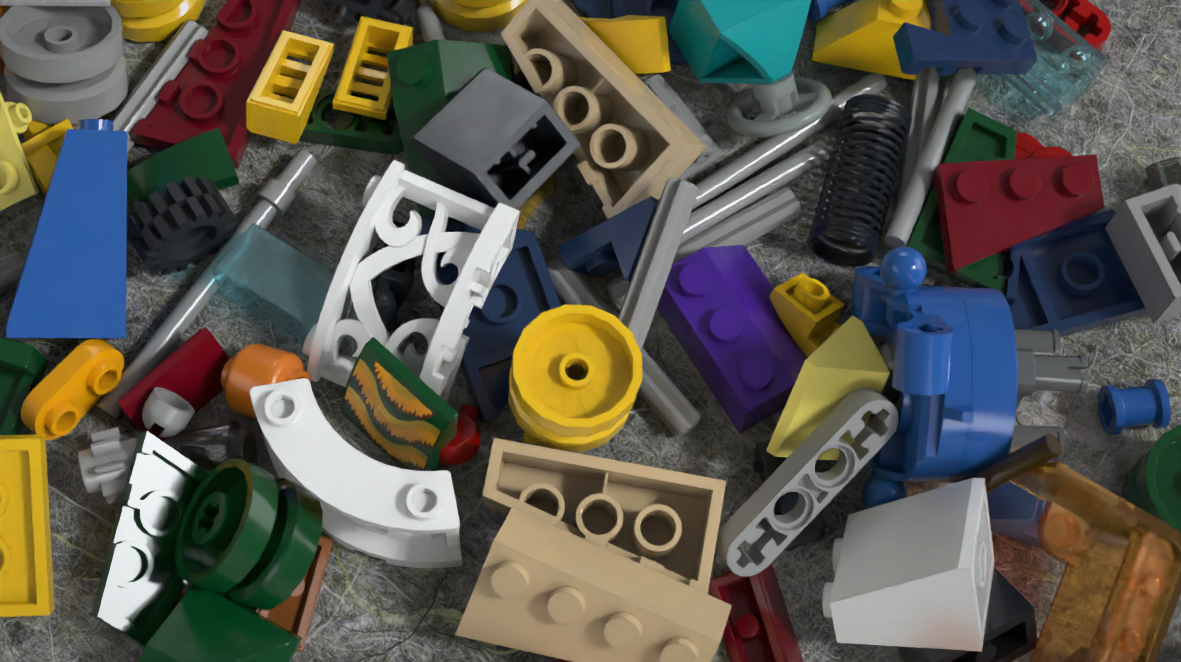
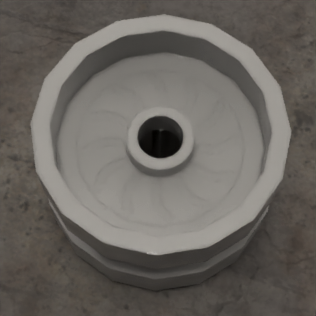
(64, 61)

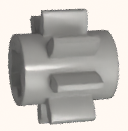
(107, 463)

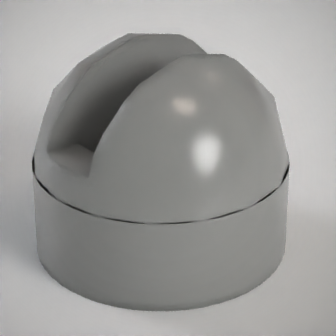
(167, 411)

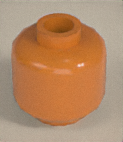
(257, 366)

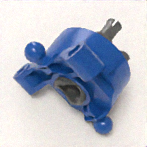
(952, 375)

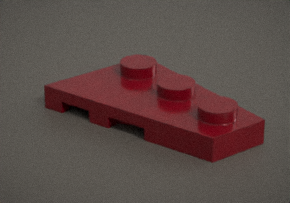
(1008, 202)

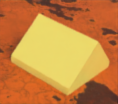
(828, 375)

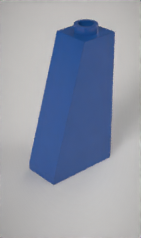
(79, 246)

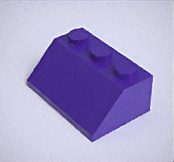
(732, 332)

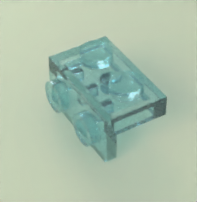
(1064, 62)

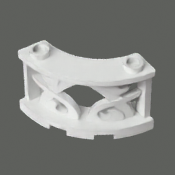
(474, 254)
(365, 503)

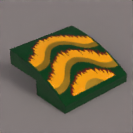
(397, 409)

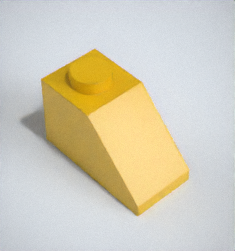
(864, 33)

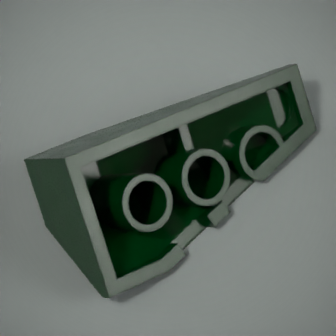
(427, 78)

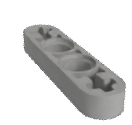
(799, 476)

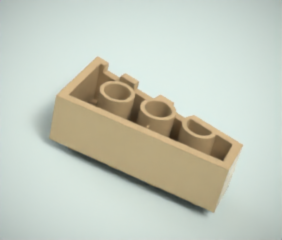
(623, 128)
(629, 508)
(585, 603)

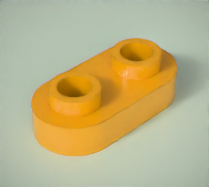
(72, 388)

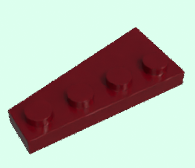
(219, 78)

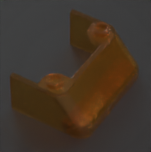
(1117, 573)

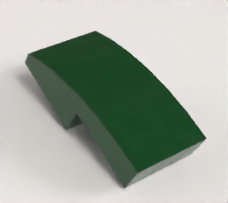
(198, 156)

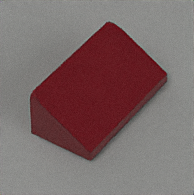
(189, 372)
(758, 618)

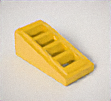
(378, 37)
(279, 115)

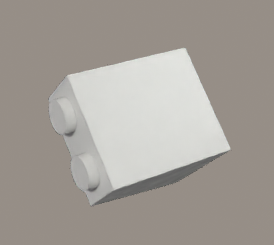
(915, 571)

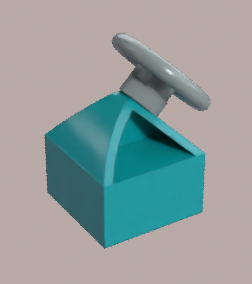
(753, 46)

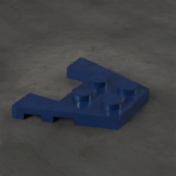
(968, 34)

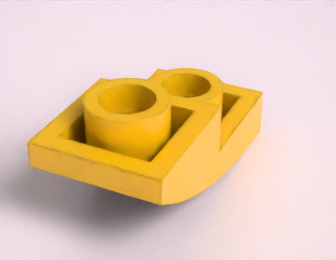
(636, 40)
(807, 311)

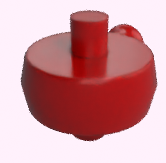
(467, 438)

